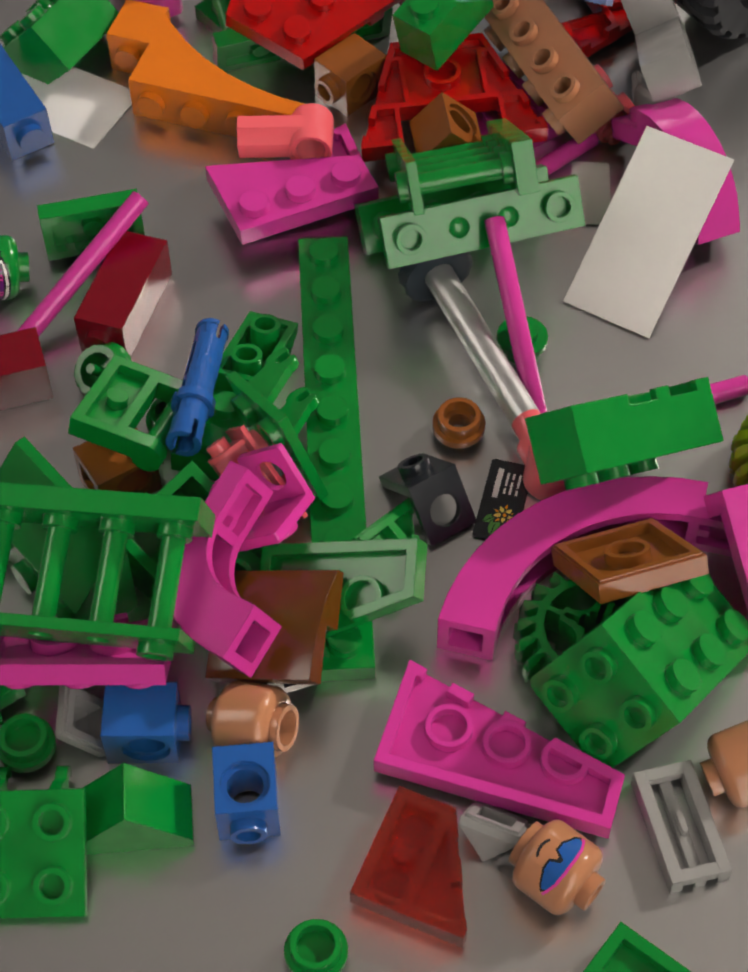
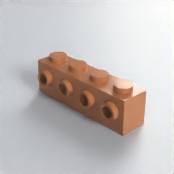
(554, 67)

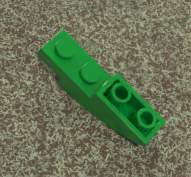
(245, 354)

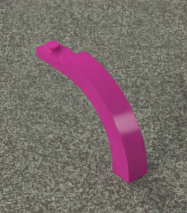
(521, 555)

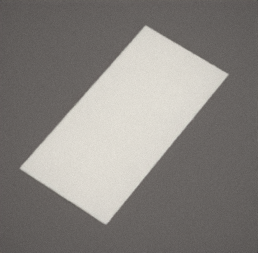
(82, 105)
(648, 231)

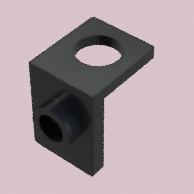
(423, 480)

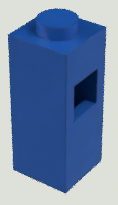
(22, 114)

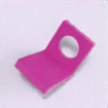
(287, 502)

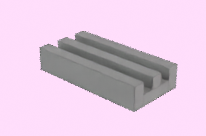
(694, 873)

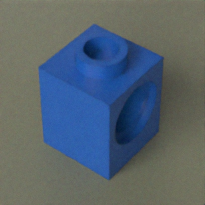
(144, 724)
(240, 770)

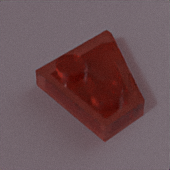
(416, 868)

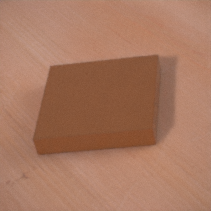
(628, 560)

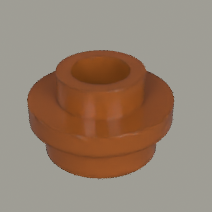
(458, 412)

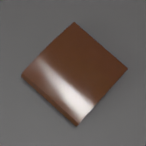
(305, 607)

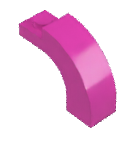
(686, 123)
(207, 592)

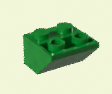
(56, 35)

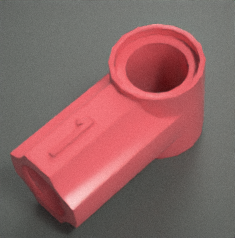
(297, 136)

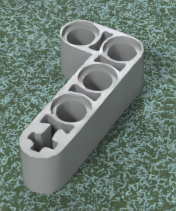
(662, 48)

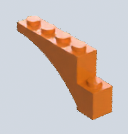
(175, 81)

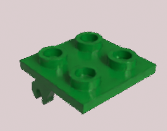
(256, 409)
(43, 849)

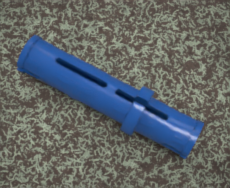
(195, 398)

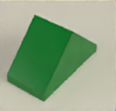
(137, 811)

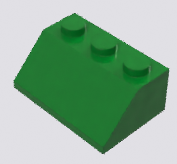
(28, 466)

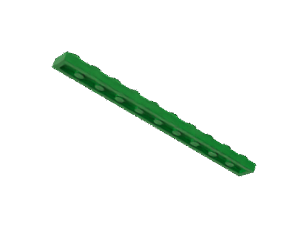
(334, 427)

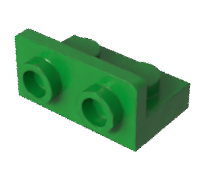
(74, 223)

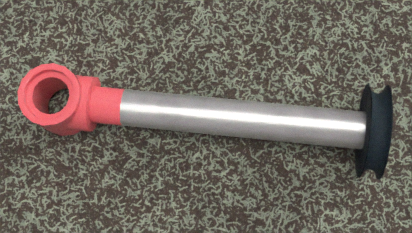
(443, 281)

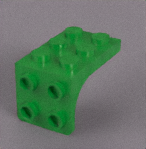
(643, 668)

